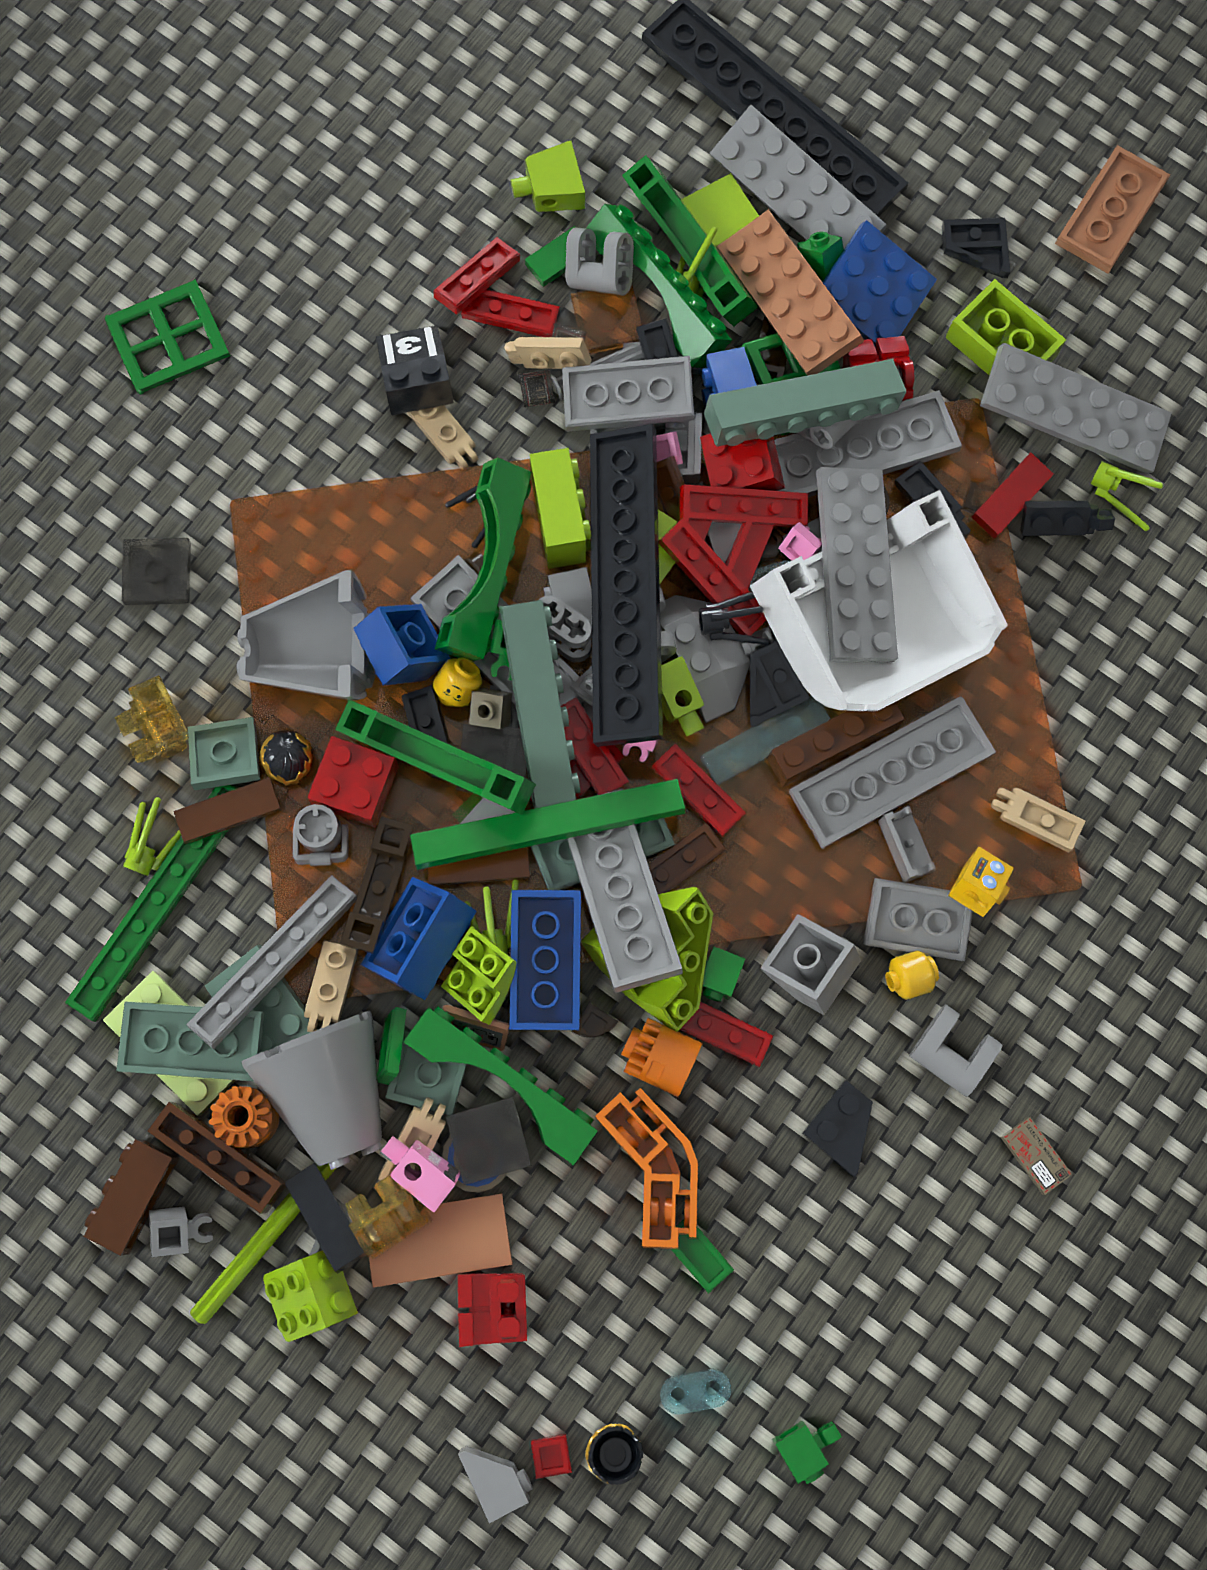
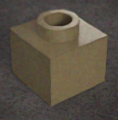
(498, 703)

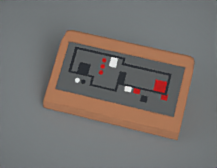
(492, 1035)

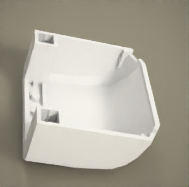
(940, 613)

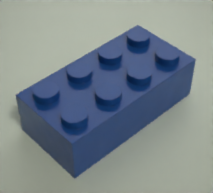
(547, 959)

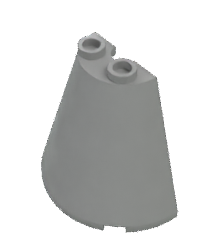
(309, 641)
(325, 1089)

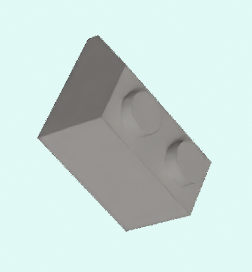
(811, 963)

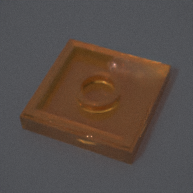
(606, 319)

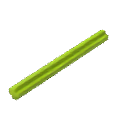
(249, 1256)

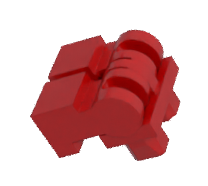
(886, 348)
(487, 1297)

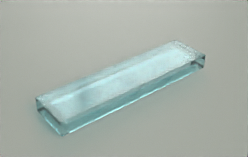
(757, 742)

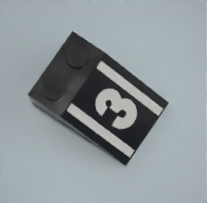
(414, 370)

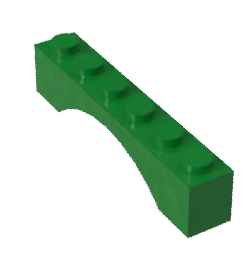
(688, 236)
(692, 324)
(501, 499)
(436, 757)
(558, 1126)

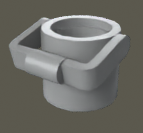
(319, 833)

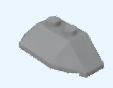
(715, 665)

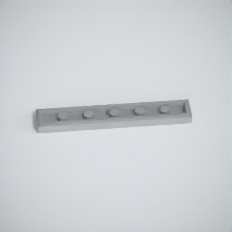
(272, 962)

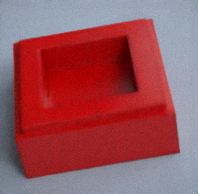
(551, 1456)

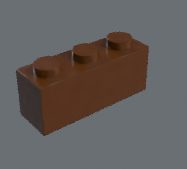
(130, 1196)

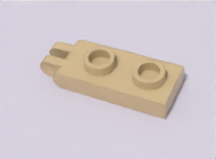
(548, 352)
(445, 434)
(1039, 818)
(330, 985)
(420, 1127)

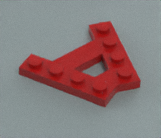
(757, 513)

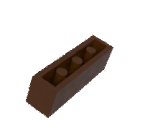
(831, 742)
(223, 1163)

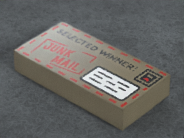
(1036, 1155)

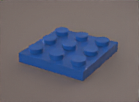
(877, 284)

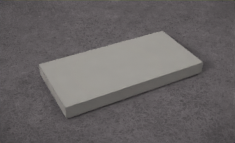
(628, 393)

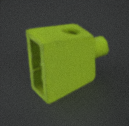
(552, 180)
(679, 682)

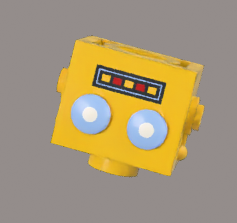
(982, 882)

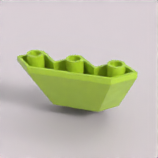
(677, 997)

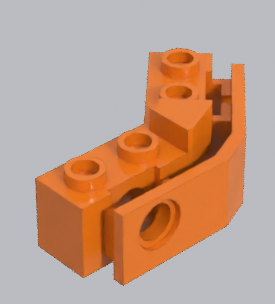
(659, 1167)

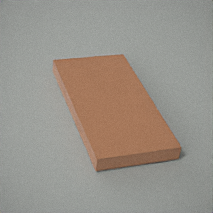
(1112, 209)
(459, 1240)

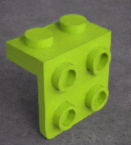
(308, 1296)

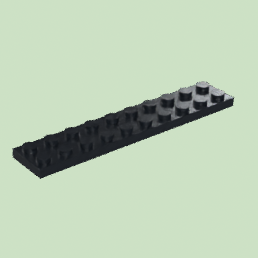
(739, 79)
(625, 587)

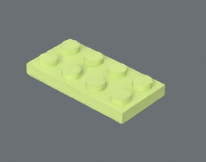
(193, 1091)

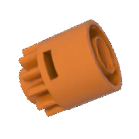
(660, 1056)
(261, 1121)

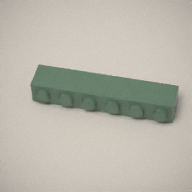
(804, 402)
(538, 702)

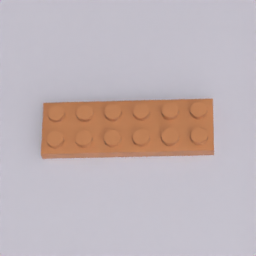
(790, 294)

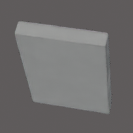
(917, 919)

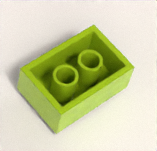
(997, 319)
(560, 507)

